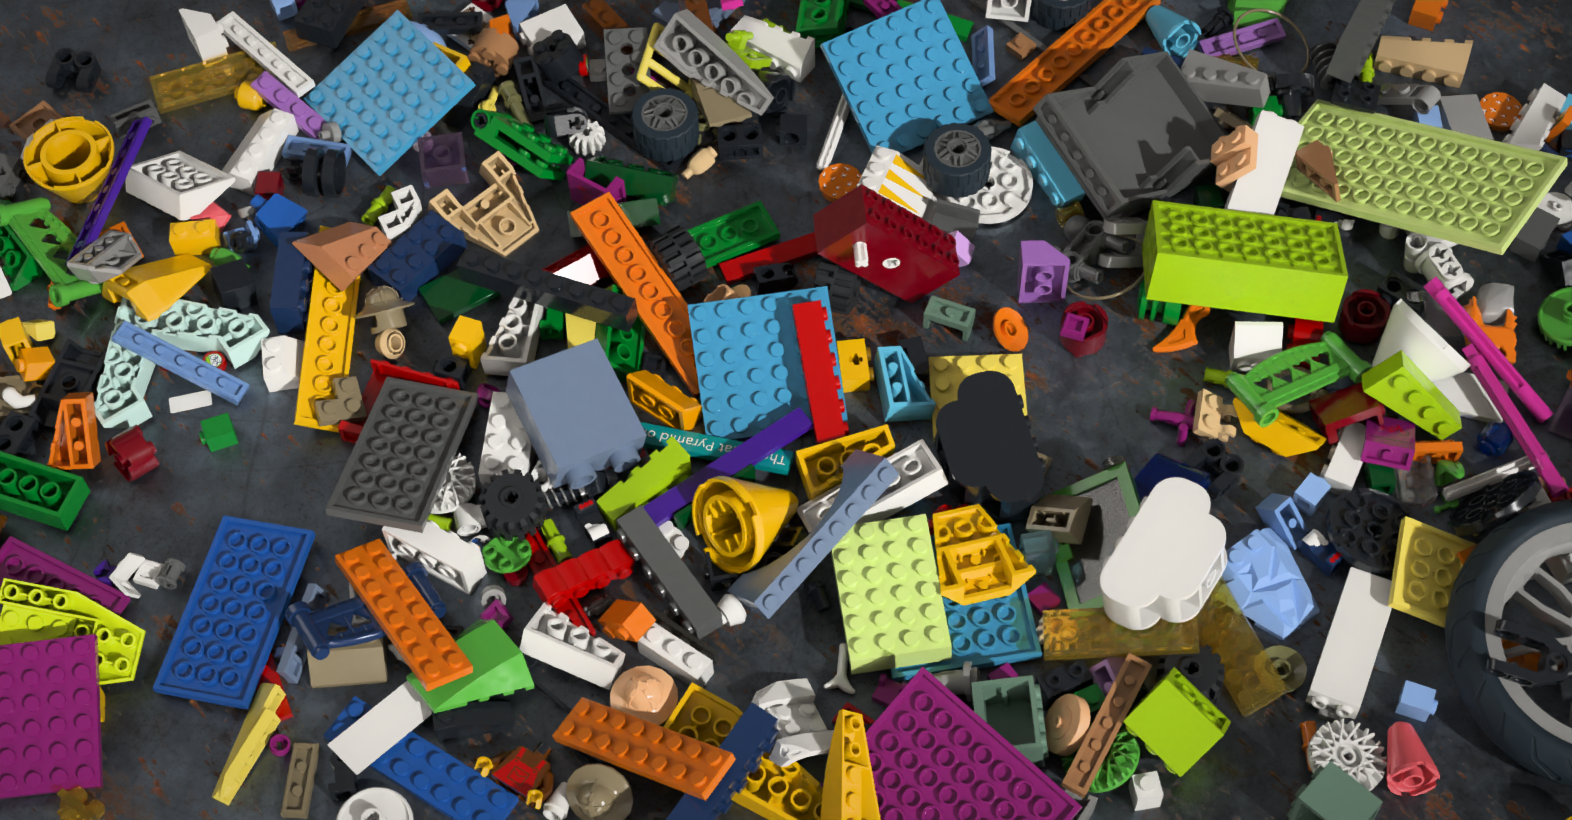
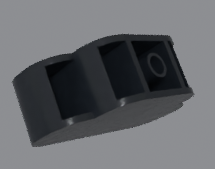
(989, 448)

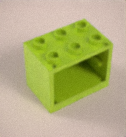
(1176, 722)

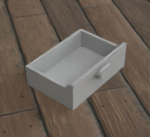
(1464, 115)

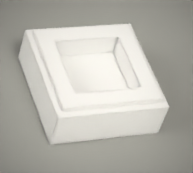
(147, 573)

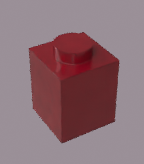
(268, 184)

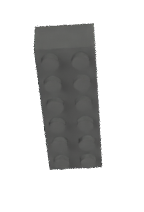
(1359, 38)

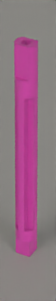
(1488, 350)
(1515, 422)

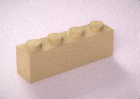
(1424, 59)

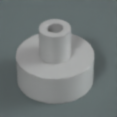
(330, 132)
(248, 212)
(490, 594)

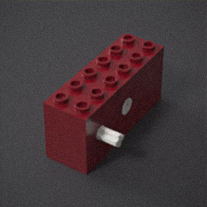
(886, 244)

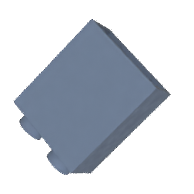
(576, 415)

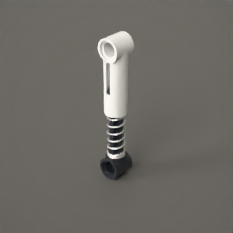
(470, 519)

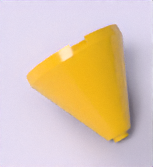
(740, 520)

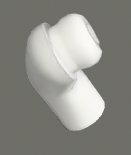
(16, 400)

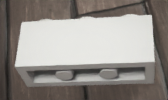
(1345, 459)
(675, 656)

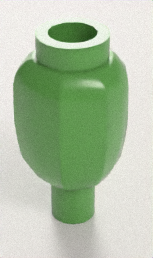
(223, 255)

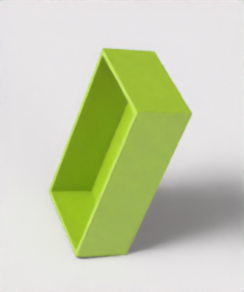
(1243, 261)

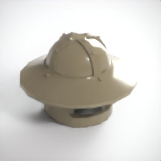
(385, 308)
(599, 793)

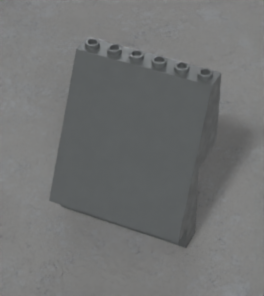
(1132, 134)

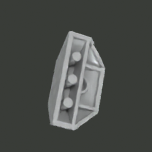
(105, 257)

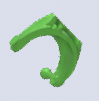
(1444, 474)

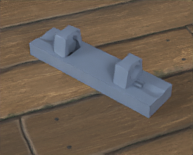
(290, 663)

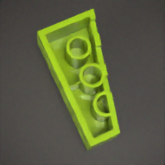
(1412, 394)
(646, 482)

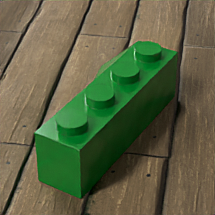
(17, 259)

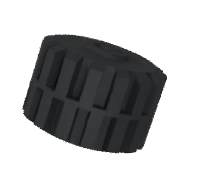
(679, 257)
(841, 284)
(513, 518)
(1199, 668)

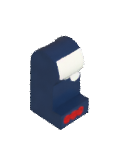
(1320, 552)

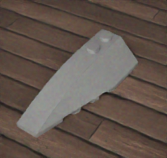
(709, 59)

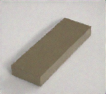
(300, 780)

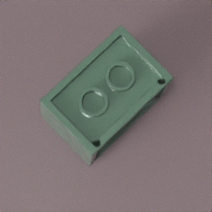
(1015, 712)
(1333, 797)

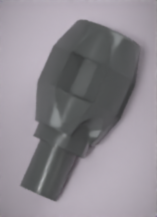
(991, 127)

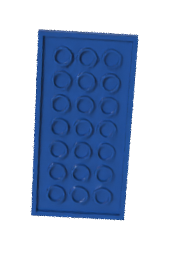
(234, 612)

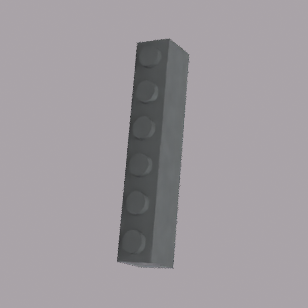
(669, 572)

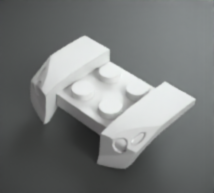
(799, 722)

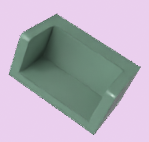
(949, 314)

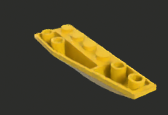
(848, 778)

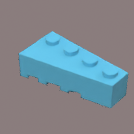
(1046, 165)

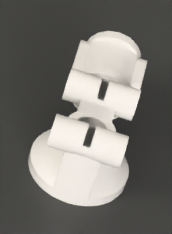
(1432, 259)

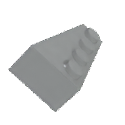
(1225, 81)

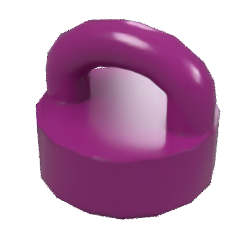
(485, 391)

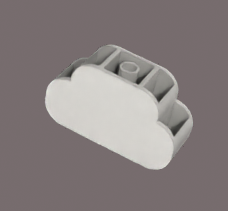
(1165, 558)

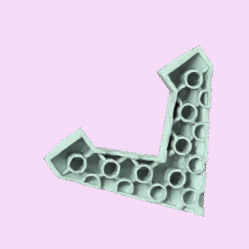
(184, 325)

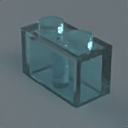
(1039, 551)

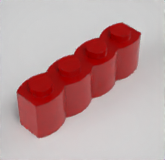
(1304, 332)
(580, 574)

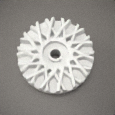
(457, 486)
(1349, 750)
(376, 804)

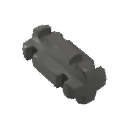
(598, 606)

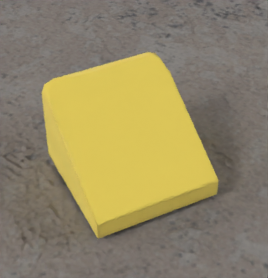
(40, 329)

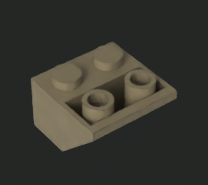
(1062, 515)

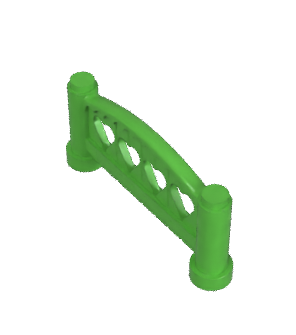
(20, 217)
(1264, 403)

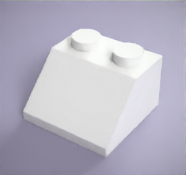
(204, 34)
(1254, 343)
(281, 362)

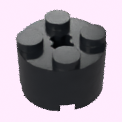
(557, 56)

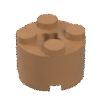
(494, 51)

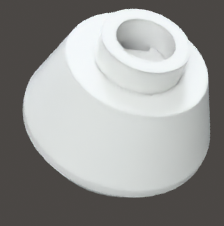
(731, 610)

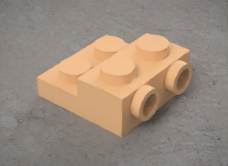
(1234, 155)

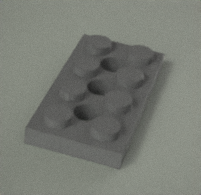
(615, 61)

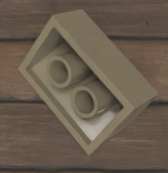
(351, 664)

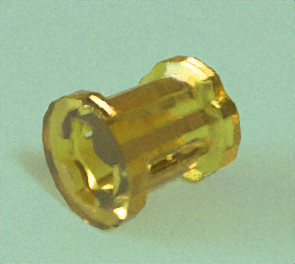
(1064, 214)

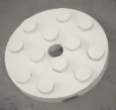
(1009, 192)

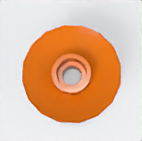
(1010, 329)

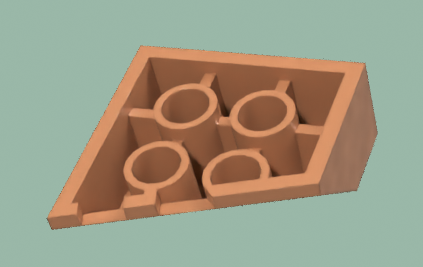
(344, 251)

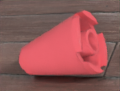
(1408, 762)

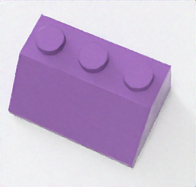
(1041, 273)

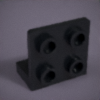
(1356, 95)

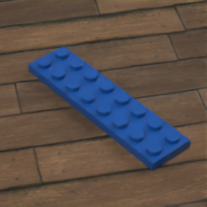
(433, 774)

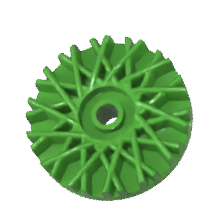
(1556, 318)
(1117, 764)

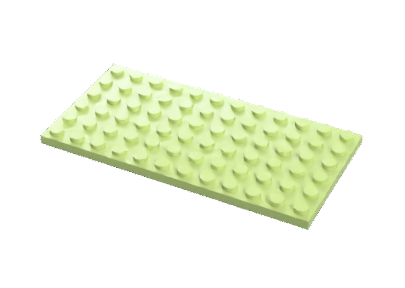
(1425, 177)

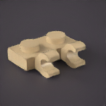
(1208, 414)

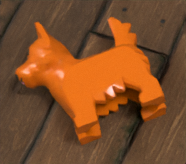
(1502, 336)

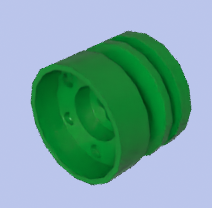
(1169, 310)

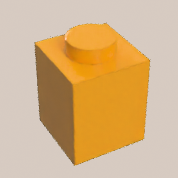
(34, 363)

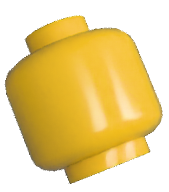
(248, 98)

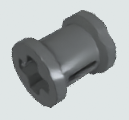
(170, 573)

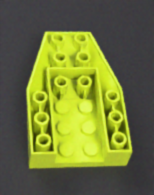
(47, 613)

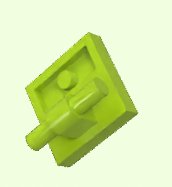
(737, 42)

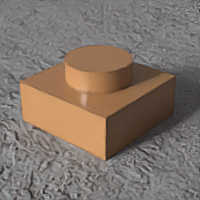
(1021, 46)

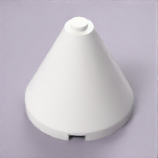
(1420, 343)

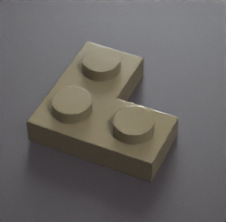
(347, 405)

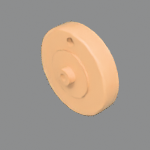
(1067, 724)

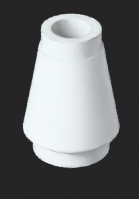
(557, 805)

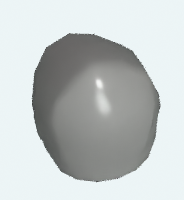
(1494, 301)

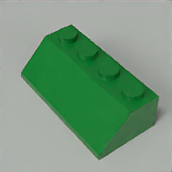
(621, 347)

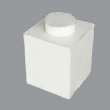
(1145, 790)

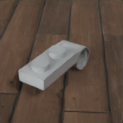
(1419, 96)

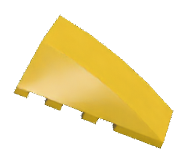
(975, 557)

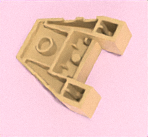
(496, 217)

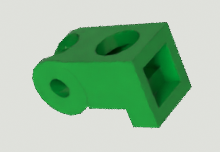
(554, 326)

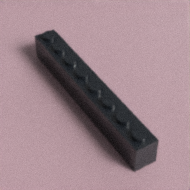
(548, 289)

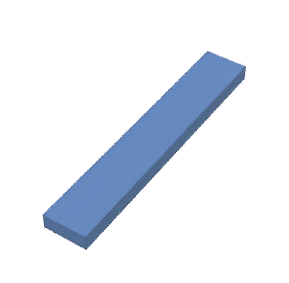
(180, 362)

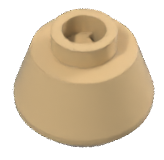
(390, 343)

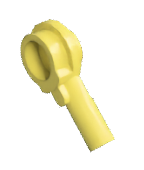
(488, 104)

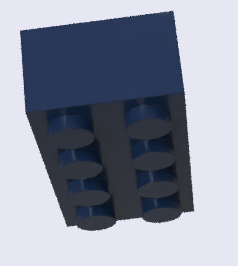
(418, 256)
(291, 286)

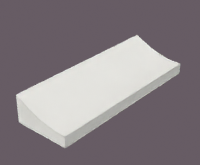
(917, 478)

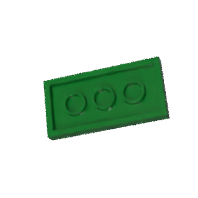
(735, 233)

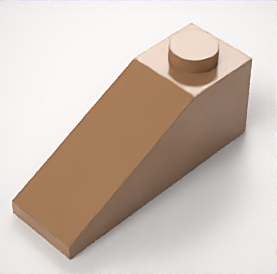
(1317, 165)

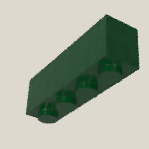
(637, 181)

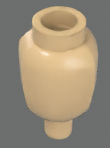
(700, 162)

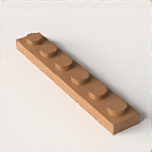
(1106, 725)

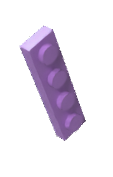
(1247, 39)
(283, 99)

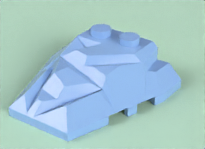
(1269, 584)

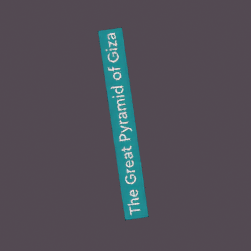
(711, 447)

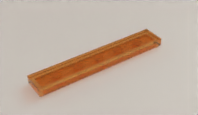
(365, 20)

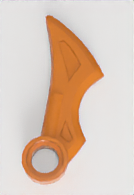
(1183, 334)

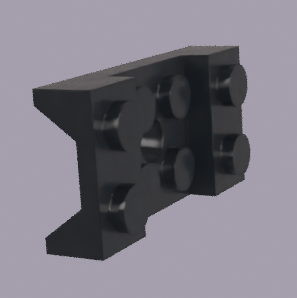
(71, 365)

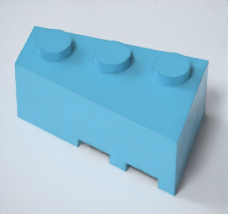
(899, 388)

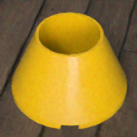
(70, 158)

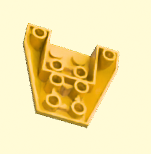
(156, 284)

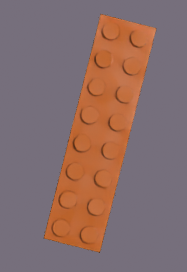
(403, 615)
(644, 748)

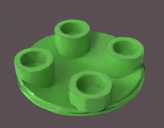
(505, 555)

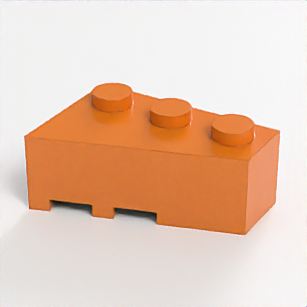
(76, 434)

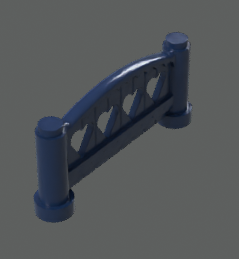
(314, 625)

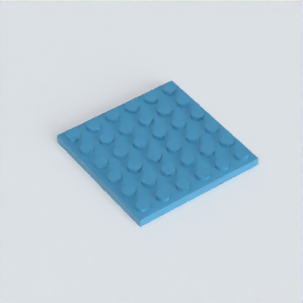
(906, 76)
(389, 92)
(752, 361)
(985, 631)

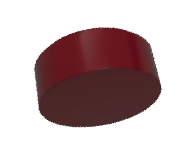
(518, 577)

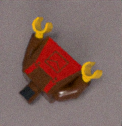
(522, 773)

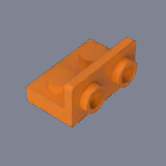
(1438, 450)

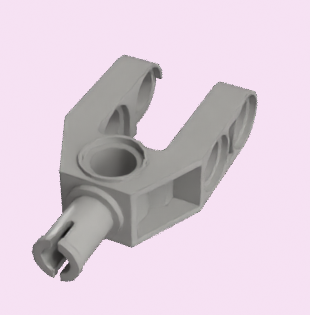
(1124, 226)

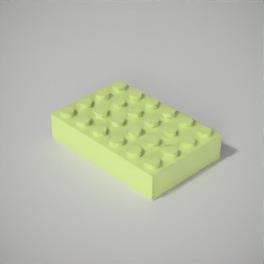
(890, 595)

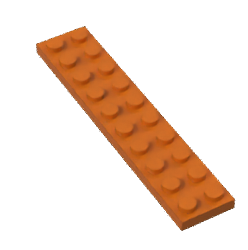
(1068, 57)
(640, 277)

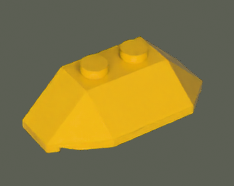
(1284, 436)

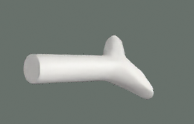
(840, 680)

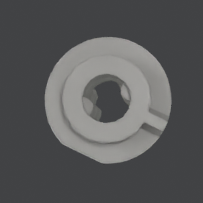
(960, 680)

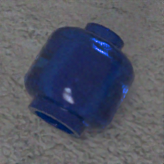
(1494, 439)

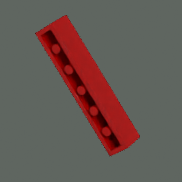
(818, 371)

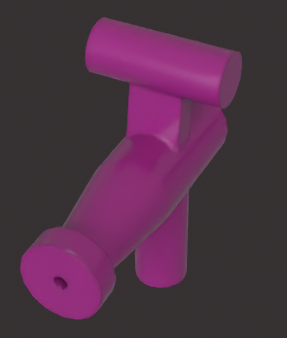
(1183, 421)

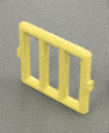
(647, 61)

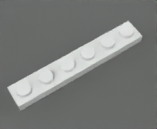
(266, 55)

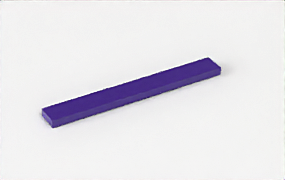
(111, 185)
(747, 453)

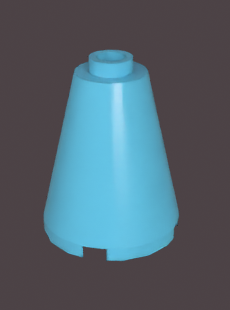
(1172, 31)

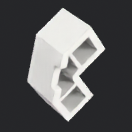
(405, 216)

